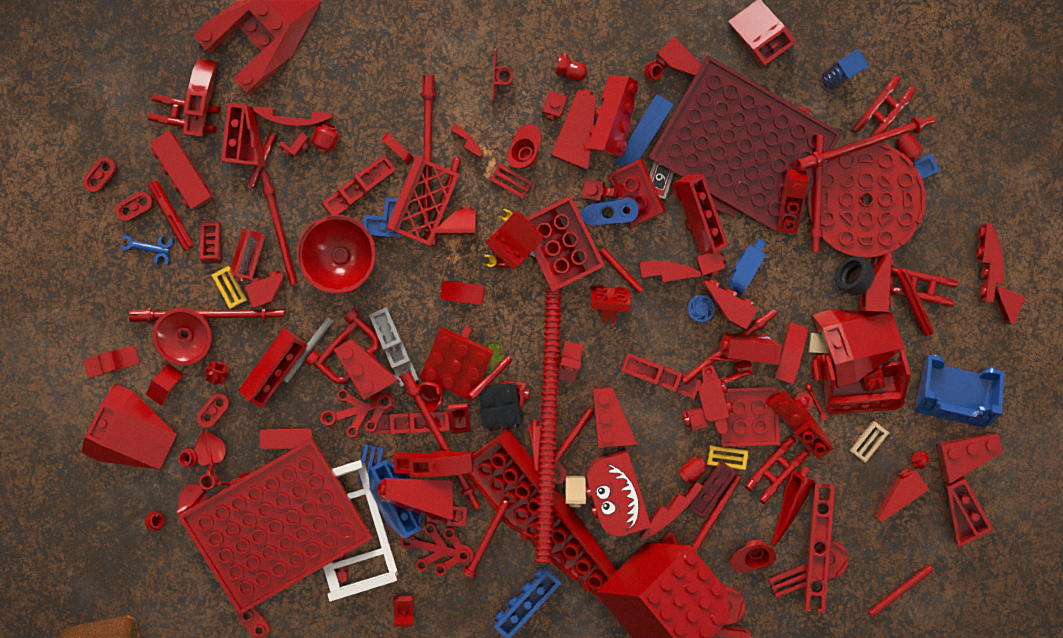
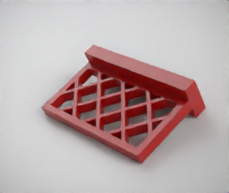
(406, 195)

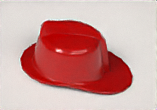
(525, 147)
(752, 557)

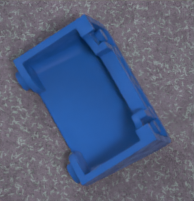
(960, 393)

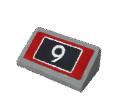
(662, 179)

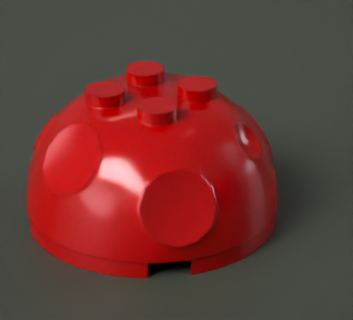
(336, 254)

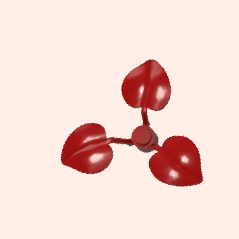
(209, 450)

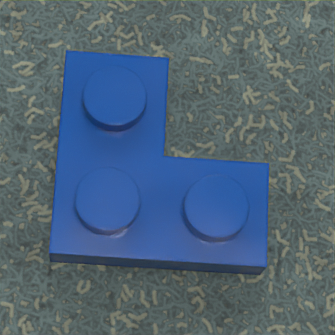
(377, 224)

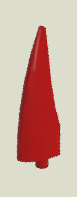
(794, 498)

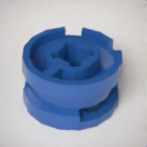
(700, 308)

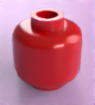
(325, 137)

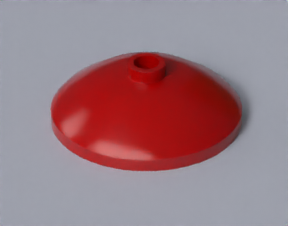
(171, 342)

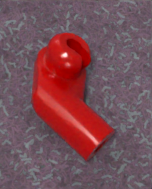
(817, 365)

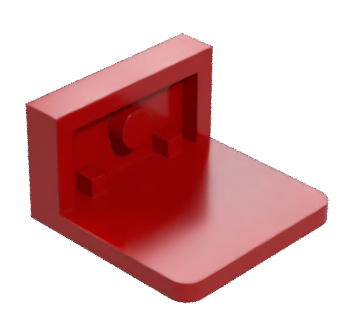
(515, 240)

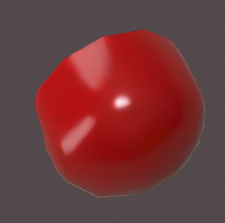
(431, 395)

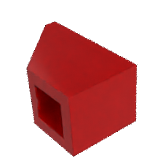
(265, 290)

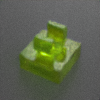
(495, 358)

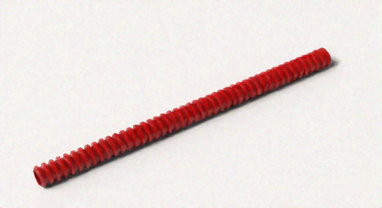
(548, 426)

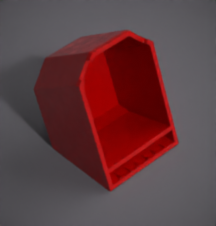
(666, 594)

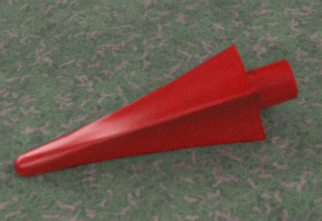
(534, 432)

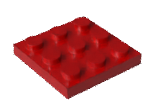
(456, 363)
(752, 418)

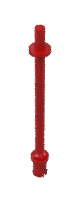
(427, 95)
(816, 158)
(151, 315)
(413, 390)

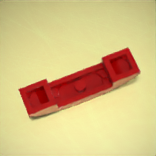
(316, 119)

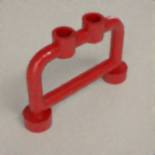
(353, 321)

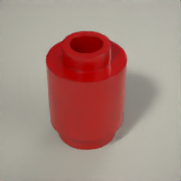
(909, 146)
(693, 469)

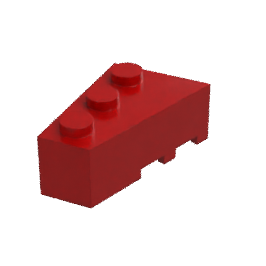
(242, 137)

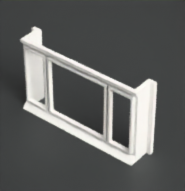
(338, 592)

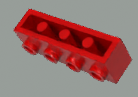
(181, 170)
(701, 213)
(272, 368)

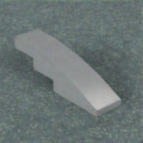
(392, 344)

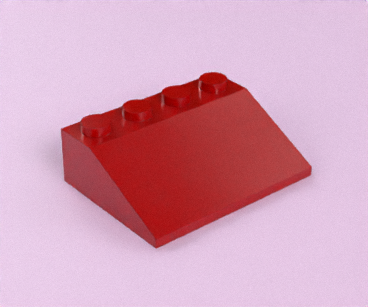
(567, 246)

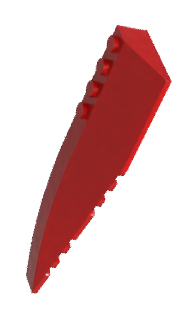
(508, 472)

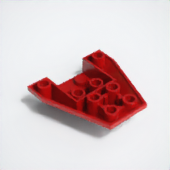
(858, 341)
(128, 432)

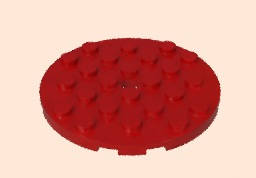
(894, 207)

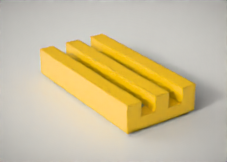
(237, 301)
(711, 455)

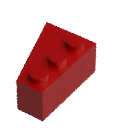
(364, 369)
(610, 420)
(966, 454)
(966, 513)

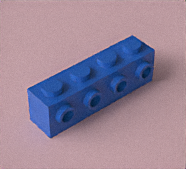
(530, 599)

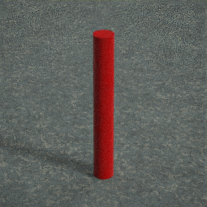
(266, 150)
(621, 270)
(490, 377)

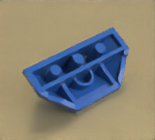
(399, 519)

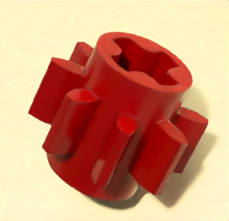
(216, 373)

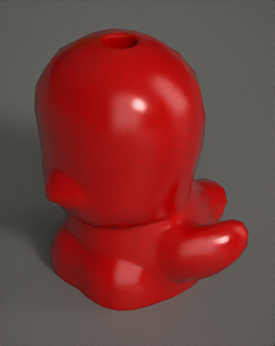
(572, 69)

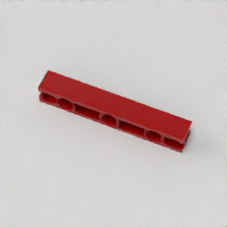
(818, 563)

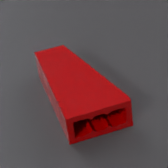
(576, 131)
(421, 496)

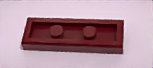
(712, 489)

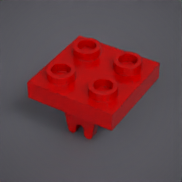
(610, 301)

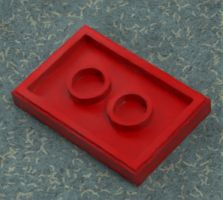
(636, 183)

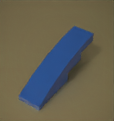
(645, 130)

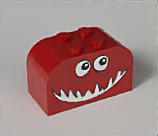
(616, 494)

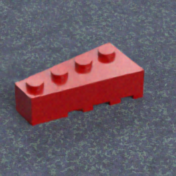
(613, 117)

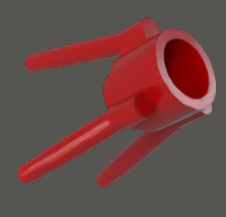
(741, 369)

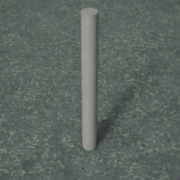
(311, 344)

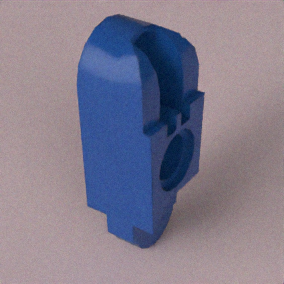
(594, 213)
(746, 267)

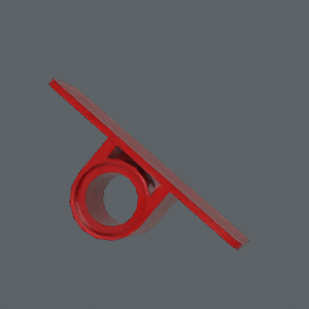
(496, 74)
(462, 292)
(111, 361)
(283, 438)

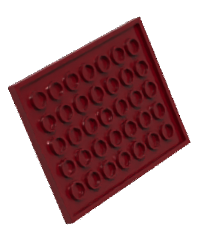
(739, 140)

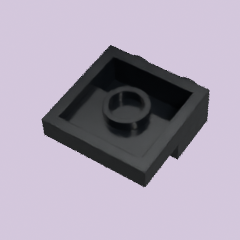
(500, 406)

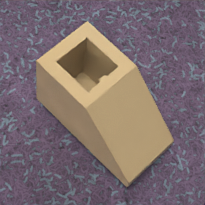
(575, 491)

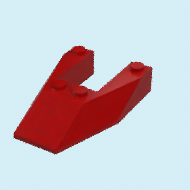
(270, 24)

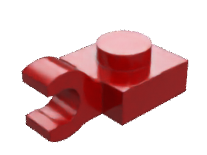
(595, 190)

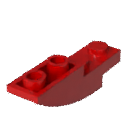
(198, 97)
(991, 255)
(802, 423)
(433, 465)

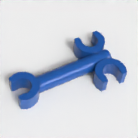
(162, 250)

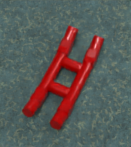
(885, 96)
(173, 119)
(933, 281)
(777, 481)

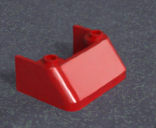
(855, 397)

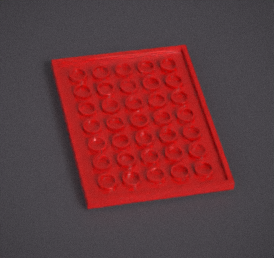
(275, 526)

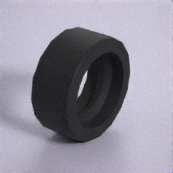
(864, 280)

